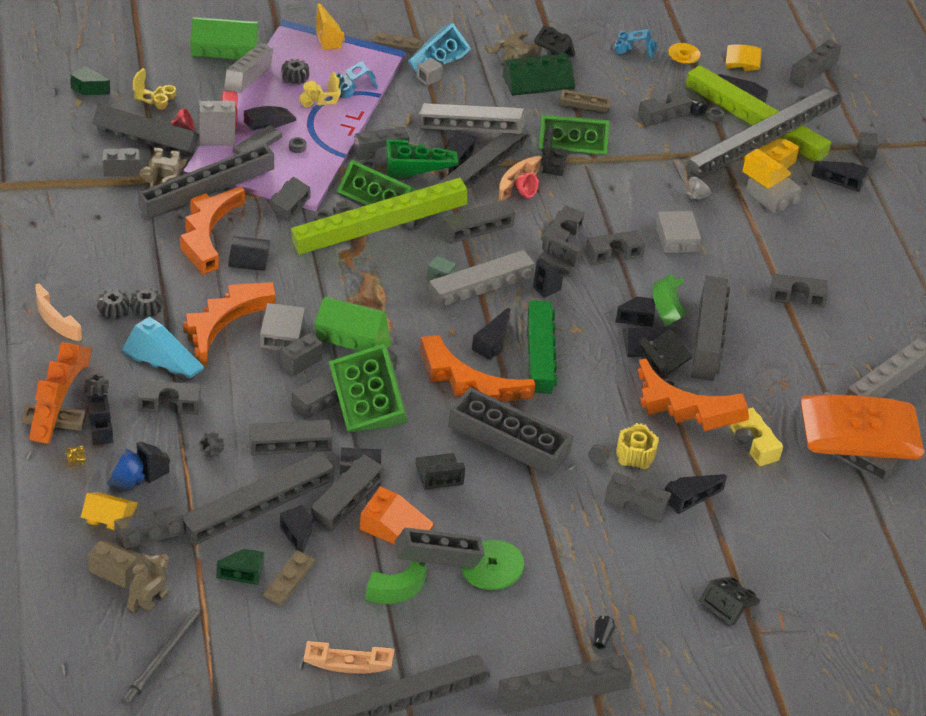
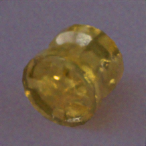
(75, 455)

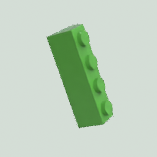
(223, 37)
(576, 134)
(370, 185)
(351, 325)

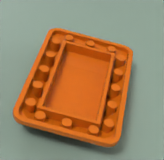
(861, 426)

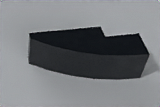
(267, 115)
(100, 419)

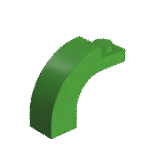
(667, 300)
(397, 587)

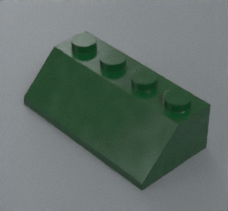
(538, 74)

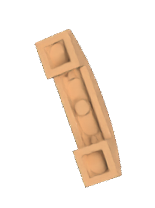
(529, 165)
(65, 326)
(347, 660)

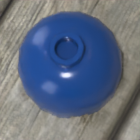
(127, 472)

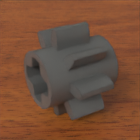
(342, 207)
(96, 385)
(211, 444)

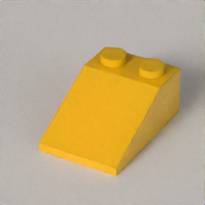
(782, 151)

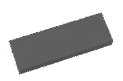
(267, 135)

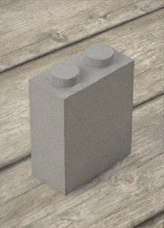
(217, 122)
(778, 196)
(678, 231)
(281, 326)

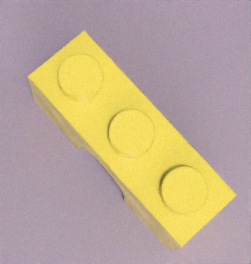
(765, 446)

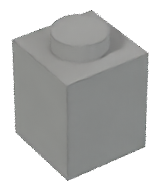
(429, 71)

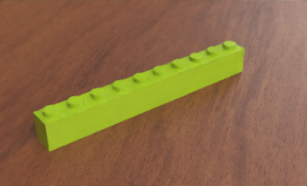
(753, 110)
(379, 216)

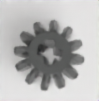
(295, 71)
(146, 303)
(113, 304)

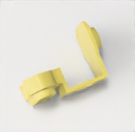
(314, 92)
(158, 97)

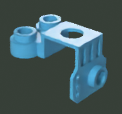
(626, 42)
(347, 83)

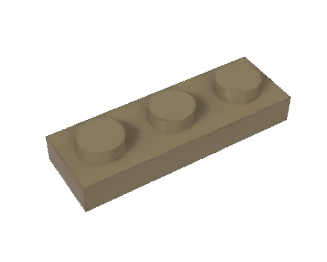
(400, 42)
(585, 101)
(66, 418)
(289, 578)

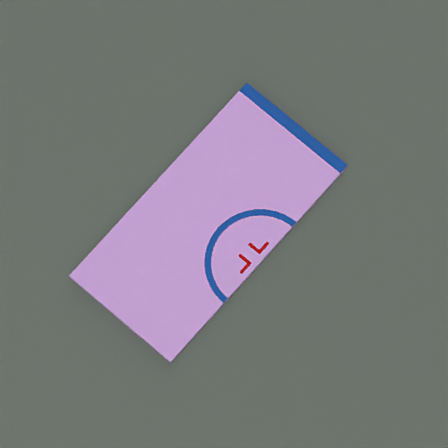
(325, 128)

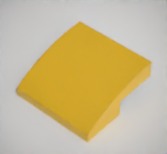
(743, 56)

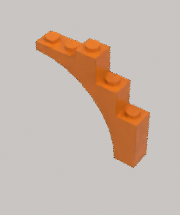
(205, 214)
(220, 312)
(444, 366)
(52, 391)
(709, 411)

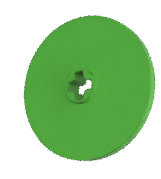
(506, 571)

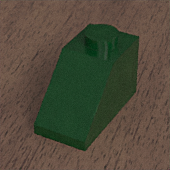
(89, 82)
(241, 566)

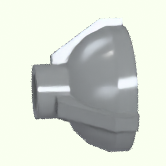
(697, 189)

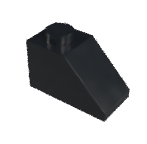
(546, 279)
(637, 311)
(154, 460)
(297, 526)

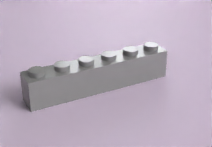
(248, 68)
(472, 118)
(481, 279)
(892, 372)

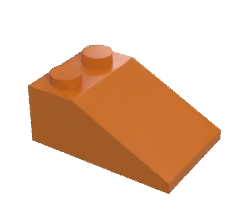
(389, 514)

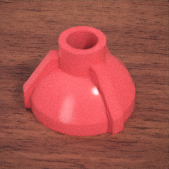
(183, 120)
(527, 185)

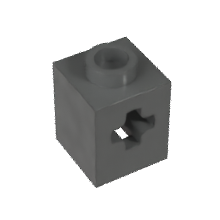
(867, 145)

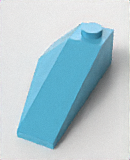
(443, 47)
(157, 346)

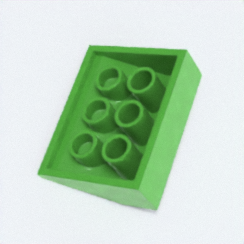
(368, 390)

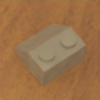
(114, 562)

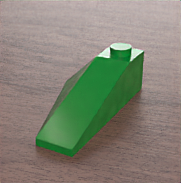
(410, 160)

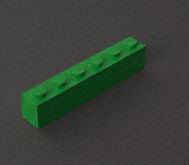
(540, 346)

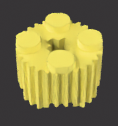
(637, 446)

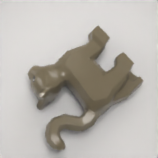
(515, 47)
(163, 167)
(148, 583)

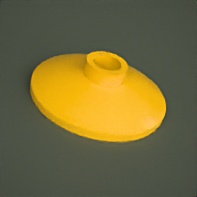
(684, 53)

